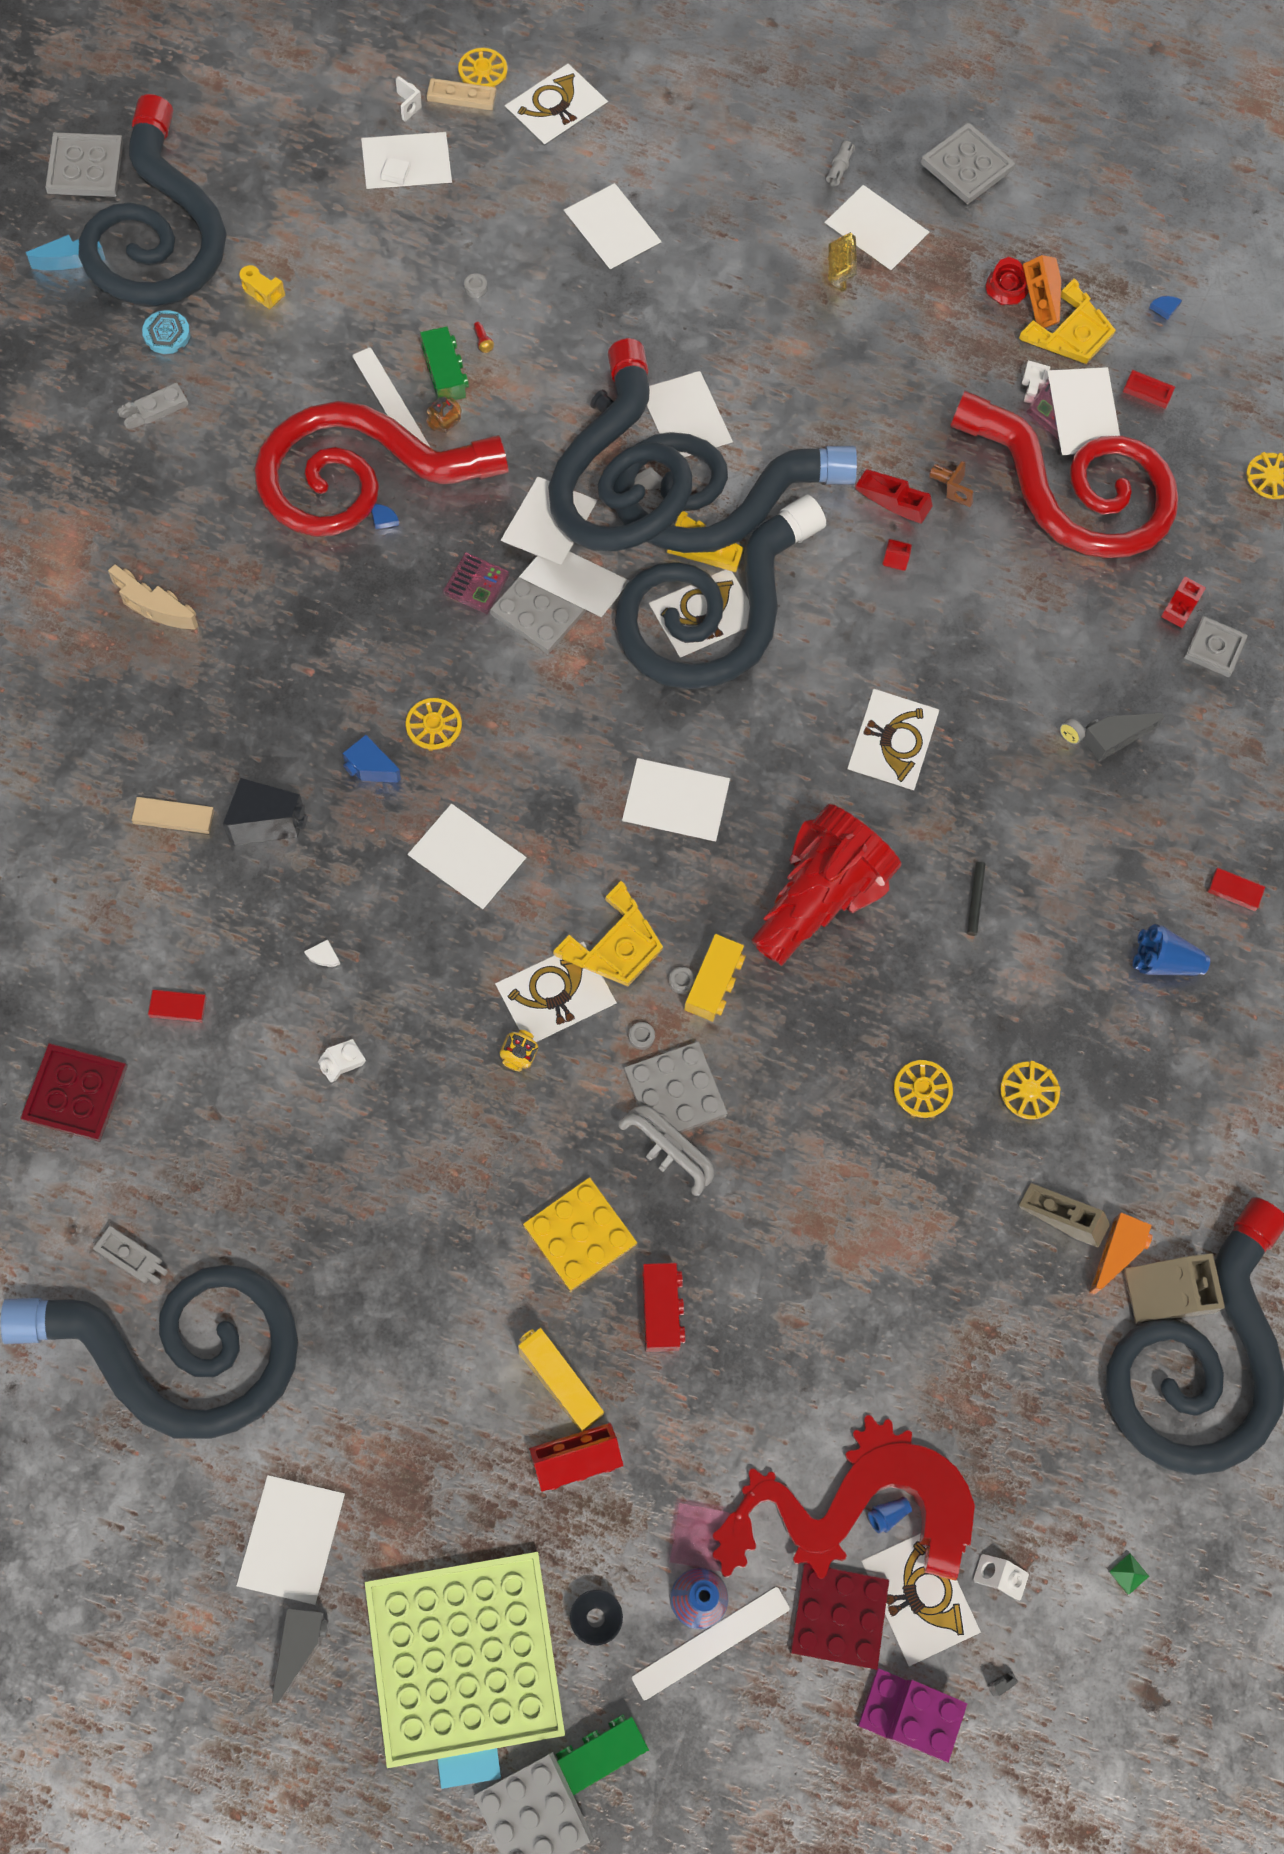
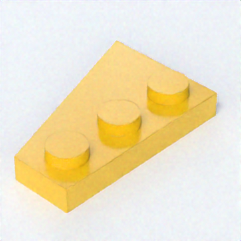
(725, 558)

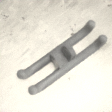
(672, 1144)

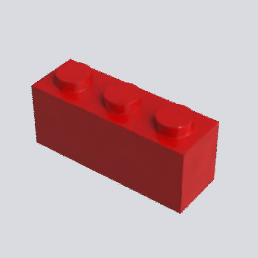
(662, 1307)
(576, 1457)

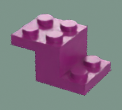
(912, 1715)

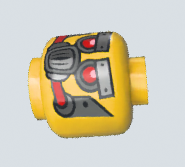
(518, 1050)

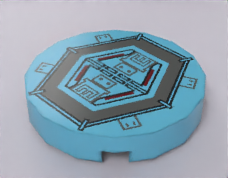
(166, 331)

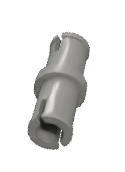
(840, 163)

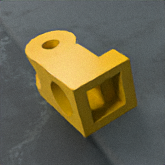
(260, 287)

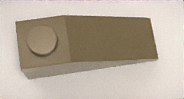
(1066, 1214)

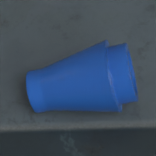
(887, 1515)

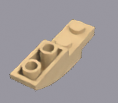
(156, 604)

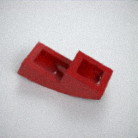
(1183, 602)

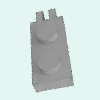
(129, 1256)

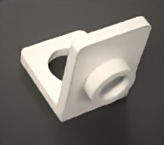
(412, 96)
(1006, 1578)

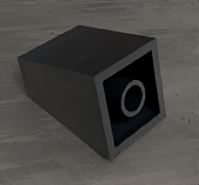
(263, 814)

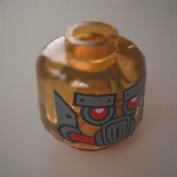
(443, 414)

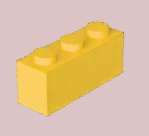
(715, 978)

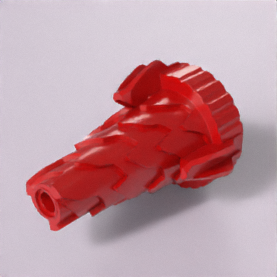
(836, 868)

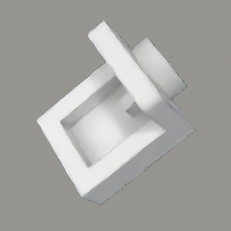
(340, 1059)

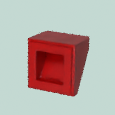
(897, 554)

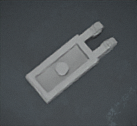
(153, 406)

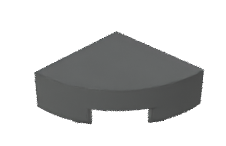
(1003, 1684)

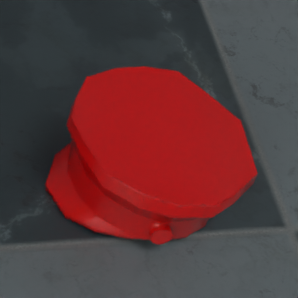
(1007, 282)

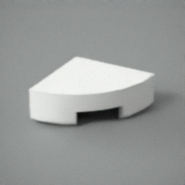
(322, 955)

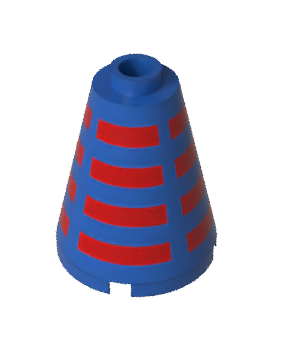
(686, 1600)

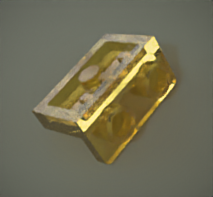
(842, 261)

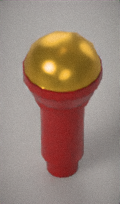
(485, 343)

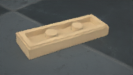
(461, 94)
(173, 815)

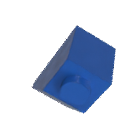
(370, 763)

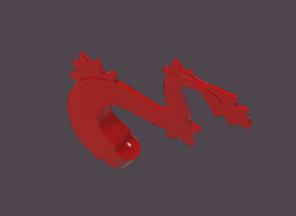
(878, 1464)

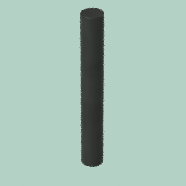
(976, 899)

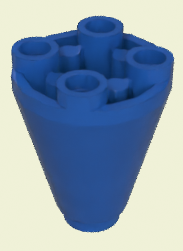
(1168, 954)

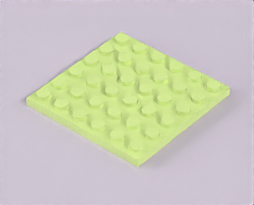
(463, 1659)

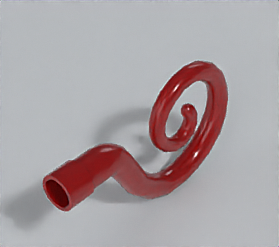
(980, 417)
(479, 460)

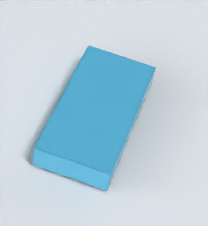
(469, 1768)

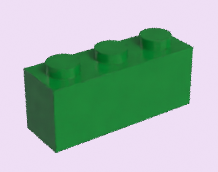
(444, 363)
(601, 1753)

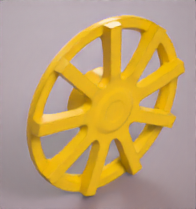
(483, 68)
(1271, 475)
(433, 724)
(923, 1089)
(1030, 1090)

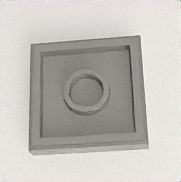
(1216, 646)

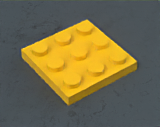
(580, 1234)

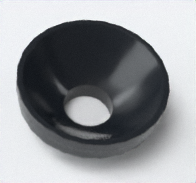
(613, 1617)

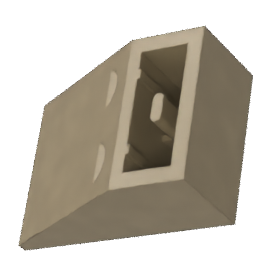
(1174, 1288)

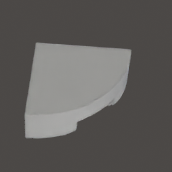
(649, 479)

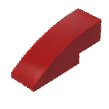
(895, 495)

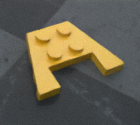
(1079, 335)
(623, 950)

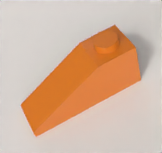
(1044, 289)
(1124, 1243)

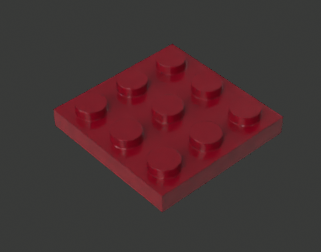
(74, 1092)
(840, 1617)

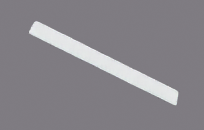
(385, 391)
(710, 1643)

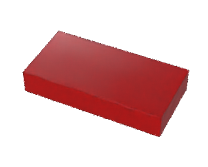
(1149, 389)
(1236, 889)
(177, 1006)

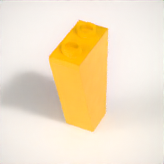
(559, 1379)

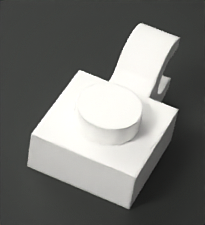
(1034, 377)

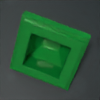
(1129, 1574)

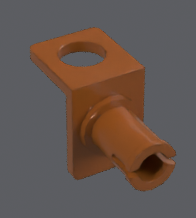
(953, 479)

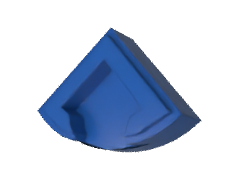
(1165, 305)
(384, 517)

